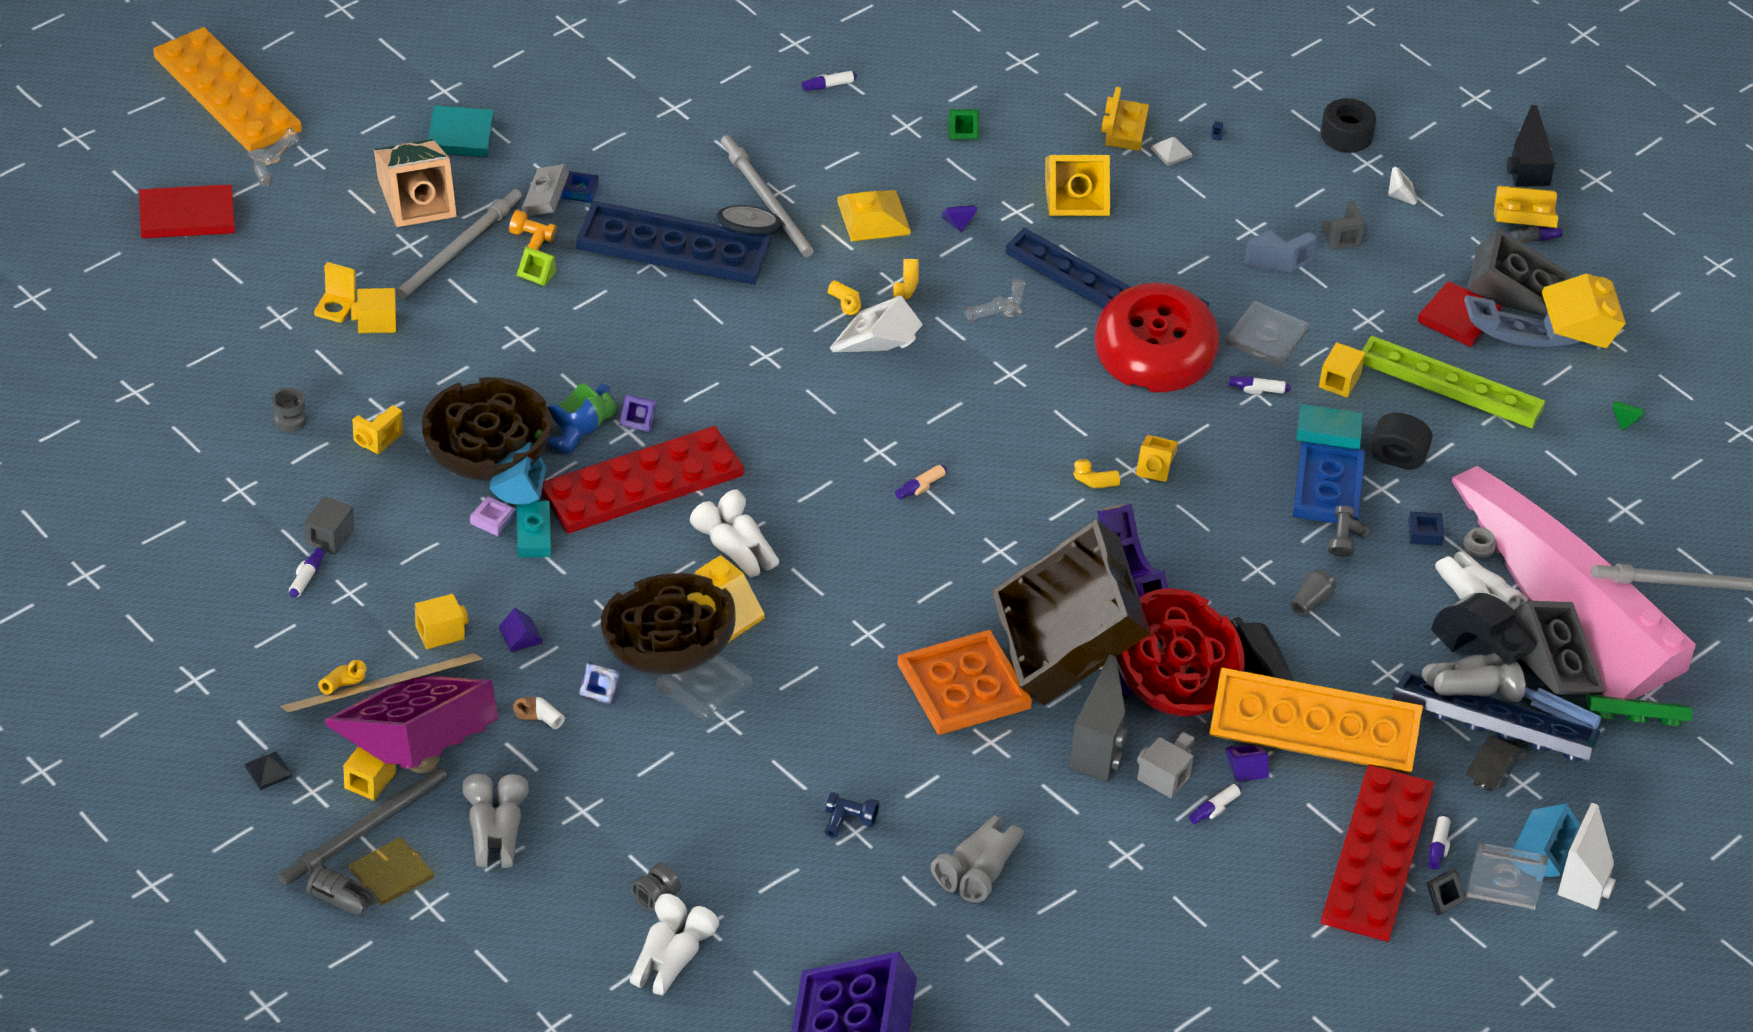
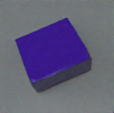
(1248, 762)

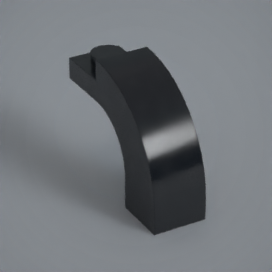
(1487, 618)

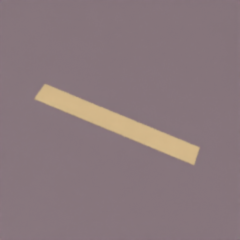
(381, 682)

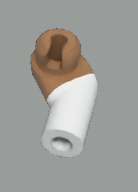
(538, 709)

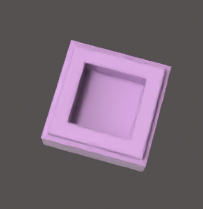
(492, 516)

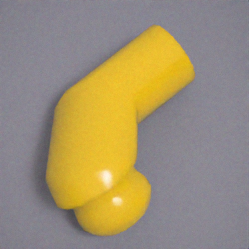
(849, 297)
(1095, 479)
(343, 676)

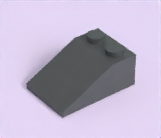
(1513, 273)
(1561, 648)
(1100, 727)

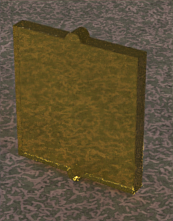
(391, 870)

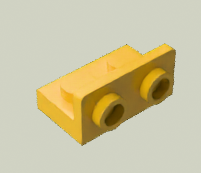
(1125, 123)
(1525, 206)

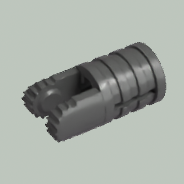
(340, 891)

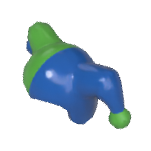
(580, 415)

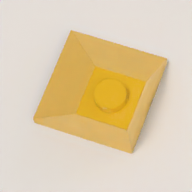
(1078, 185)
(873, 215)
(730, 577)

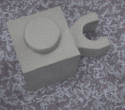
(1166, 765)

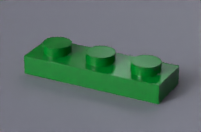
(1639, 710)

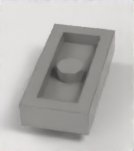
(545, 190)

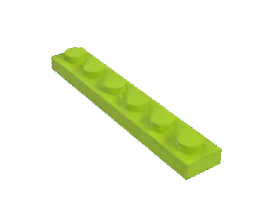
(1452, 382)

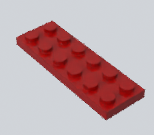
(641, 479)
(1377, 853)

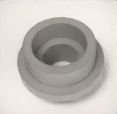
(1479, 542)

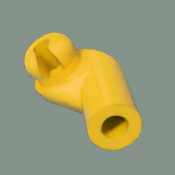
(910, 279)

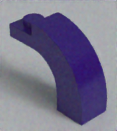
(1122, 522)

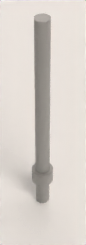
(741, 161)
(496, 212)
(1626, 574)

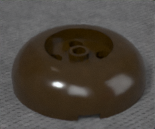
(468, 424)
(662, 630)

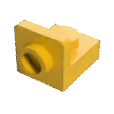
(380, 432)
(1156, 458)

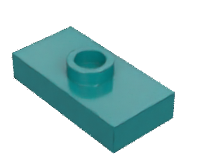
(533, 529)

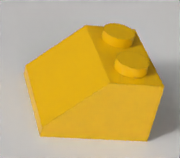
(1585, 309)

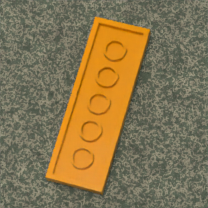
(226, 89)
(1315, 720)

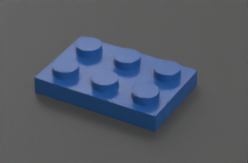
(1327, 479)

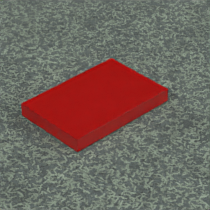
(186, 211)

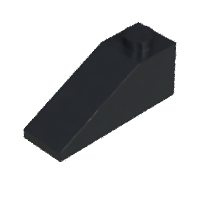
(1531, 156)

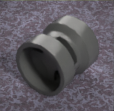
(288, 410)
(659, 881)

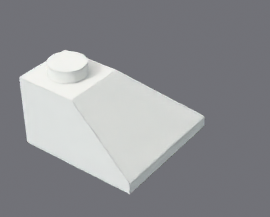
(879, 328)
(1589, 863)

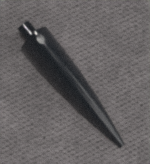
(1261, 650)

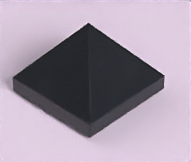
(268, 770)
(1446, 891)

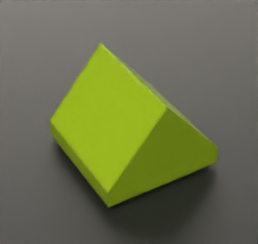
(537, 266)

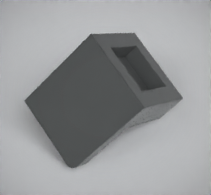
(1346, 231)
(329, 525)

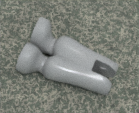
(1477, 677)
(495, 826)
(977, 860)

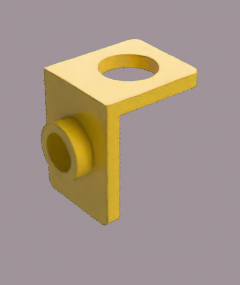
(340, 289)

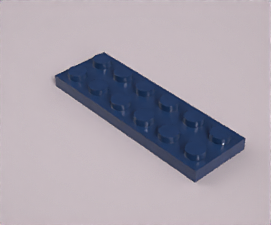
(673, 242)
(1505, 718)

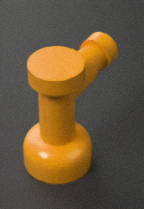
(520, 223)

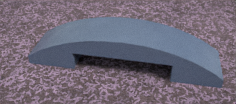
(1513, 327)

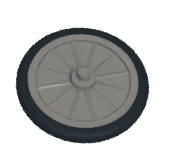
(748, 219)

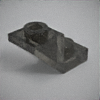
(1495, 762)

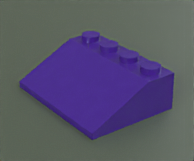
(857, 996)

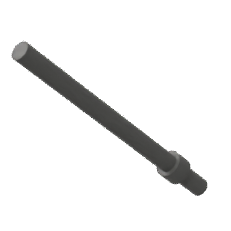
(311, 859)

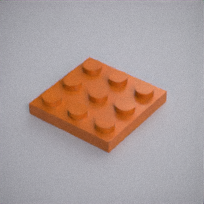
(964, 682)

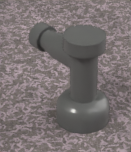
(1341, 544)

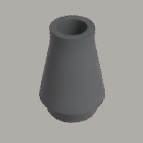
(1315, 590)

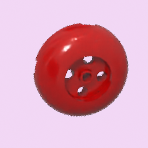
(1140, 343)
(1190, 639)

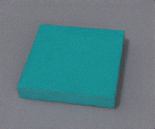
(462, 130)
(1329, 426)

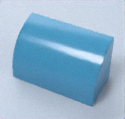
(521, 482)
(1550, 833)

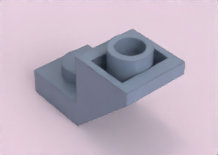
(1273, 253)

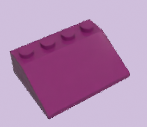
(417, 718)

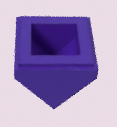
(519, 631)

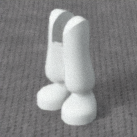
(735, 533)
(1469, 577)
(665, 948)

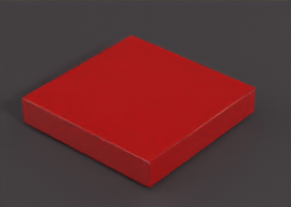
(1449, 314)

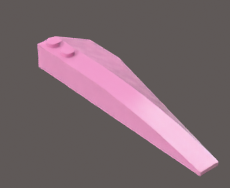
(1626, 632)

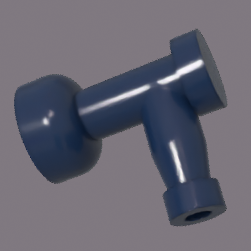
(840, 807)

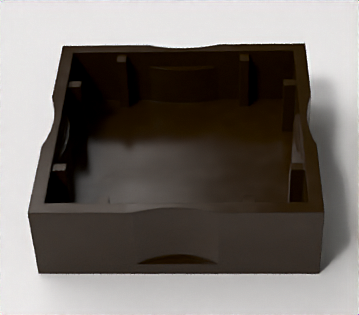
(1070, 612)

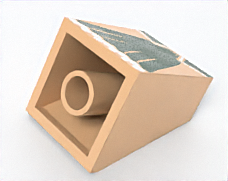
(416, 182)

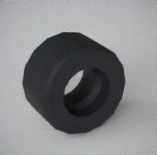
(1348, 125)
(1401, 441)

